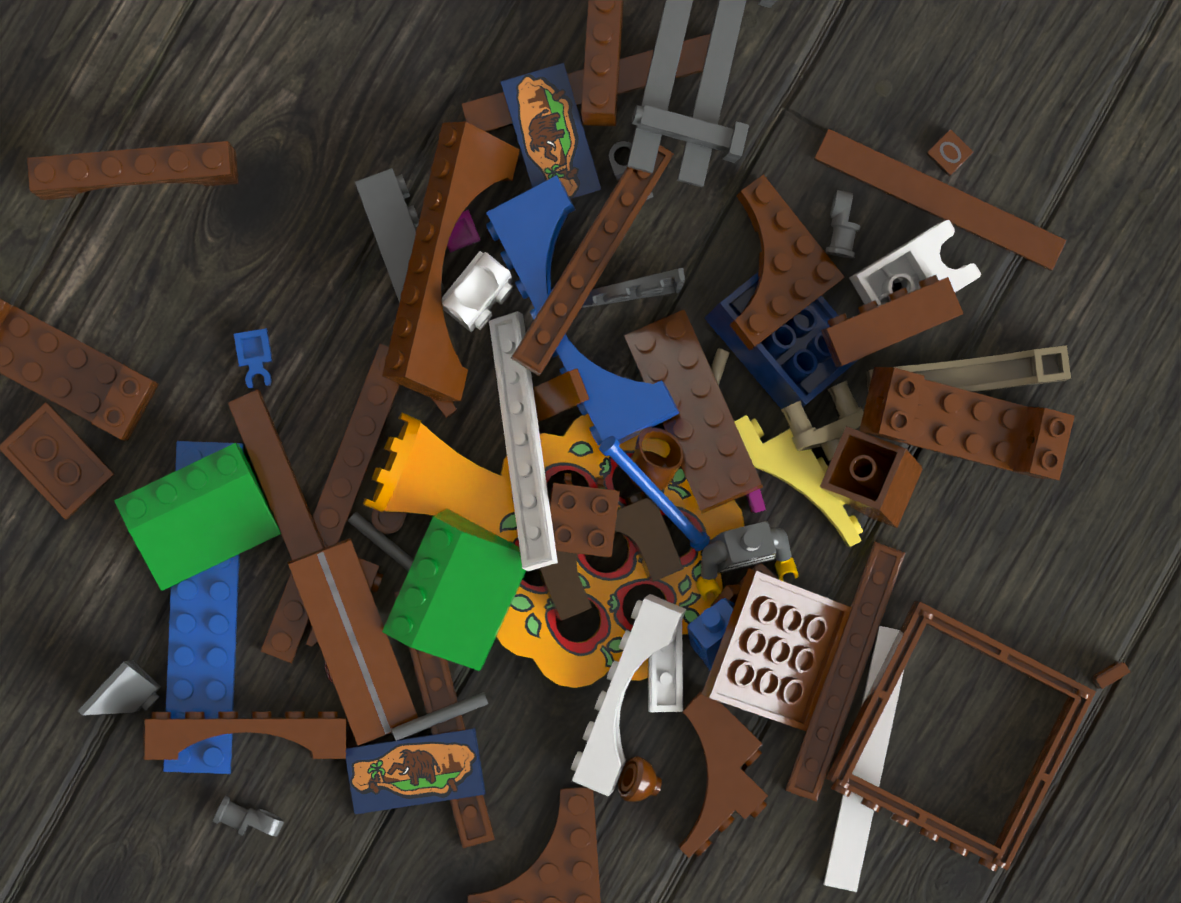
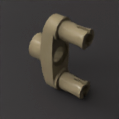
(828, 436)

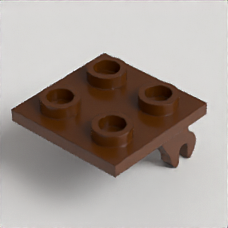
(583, 517)

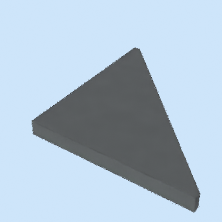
(649, 286)

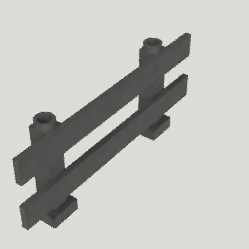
(701, 129)

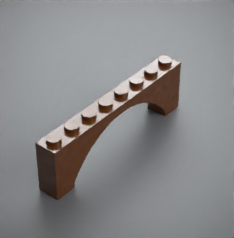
(420, 345)

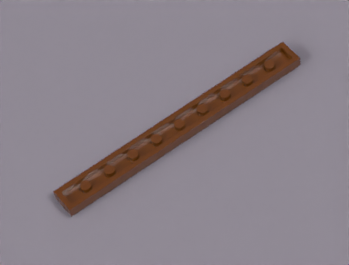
(337, 498)

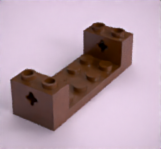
(72, 373)
(966, 424)

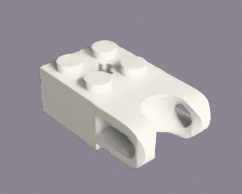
(911, 264)
(477, 291)

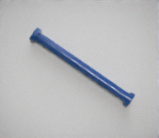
(611, 448)

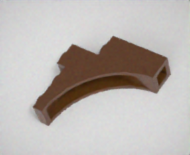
(728, 788)

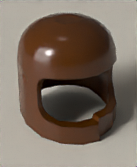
(656, 467)

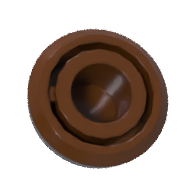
(638, 780)

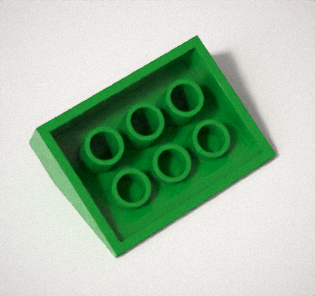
(198, 516)
(456, 591)

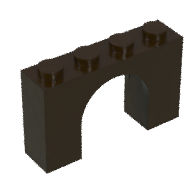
(644, 527)

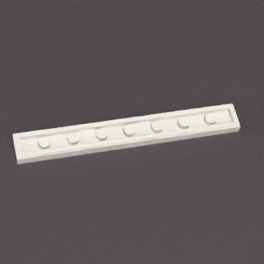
(523, 445)
(853, 817)

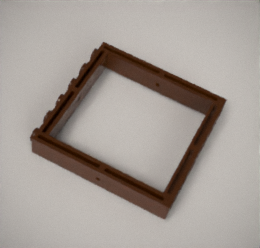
(1039, 778)

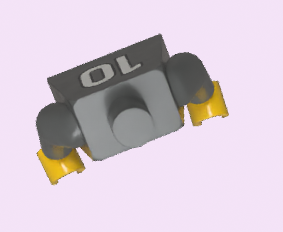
(742, 549)

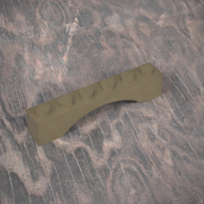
(997, 371)

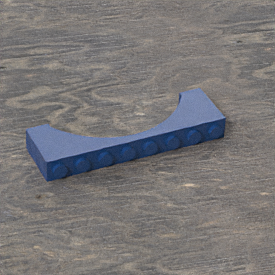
(528, 233)

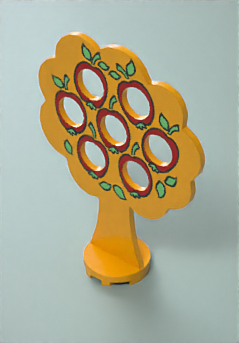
(430, 477)

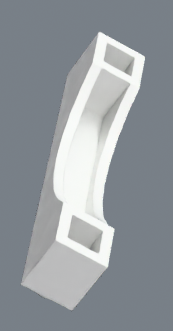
(603, 755)

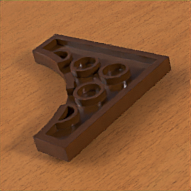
(791, 265)
(566, 867)

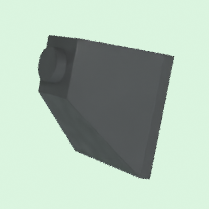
(123, 692)

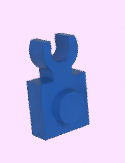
(253, 351)

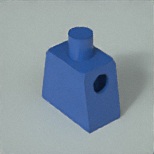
(708, 630)

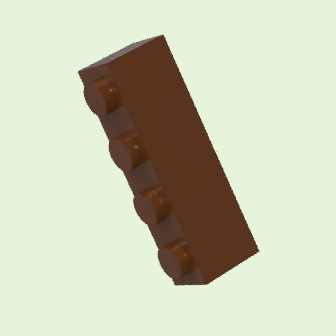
(602, 62)
(891, 321)

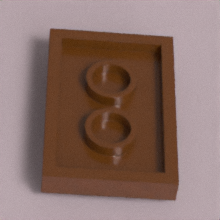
(56, 460)

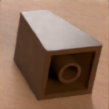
(872, 476)

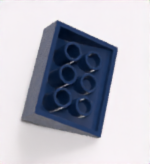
(791, 361)

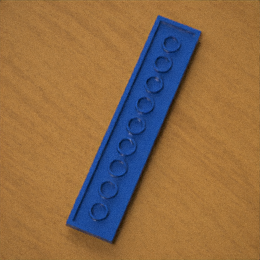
(203, 645)

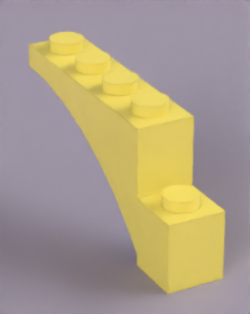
(799, 471)

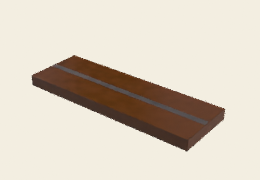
(353, 640)

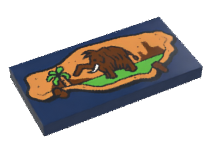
(551, 130)
(414, 771)

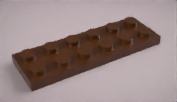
(711, 444)

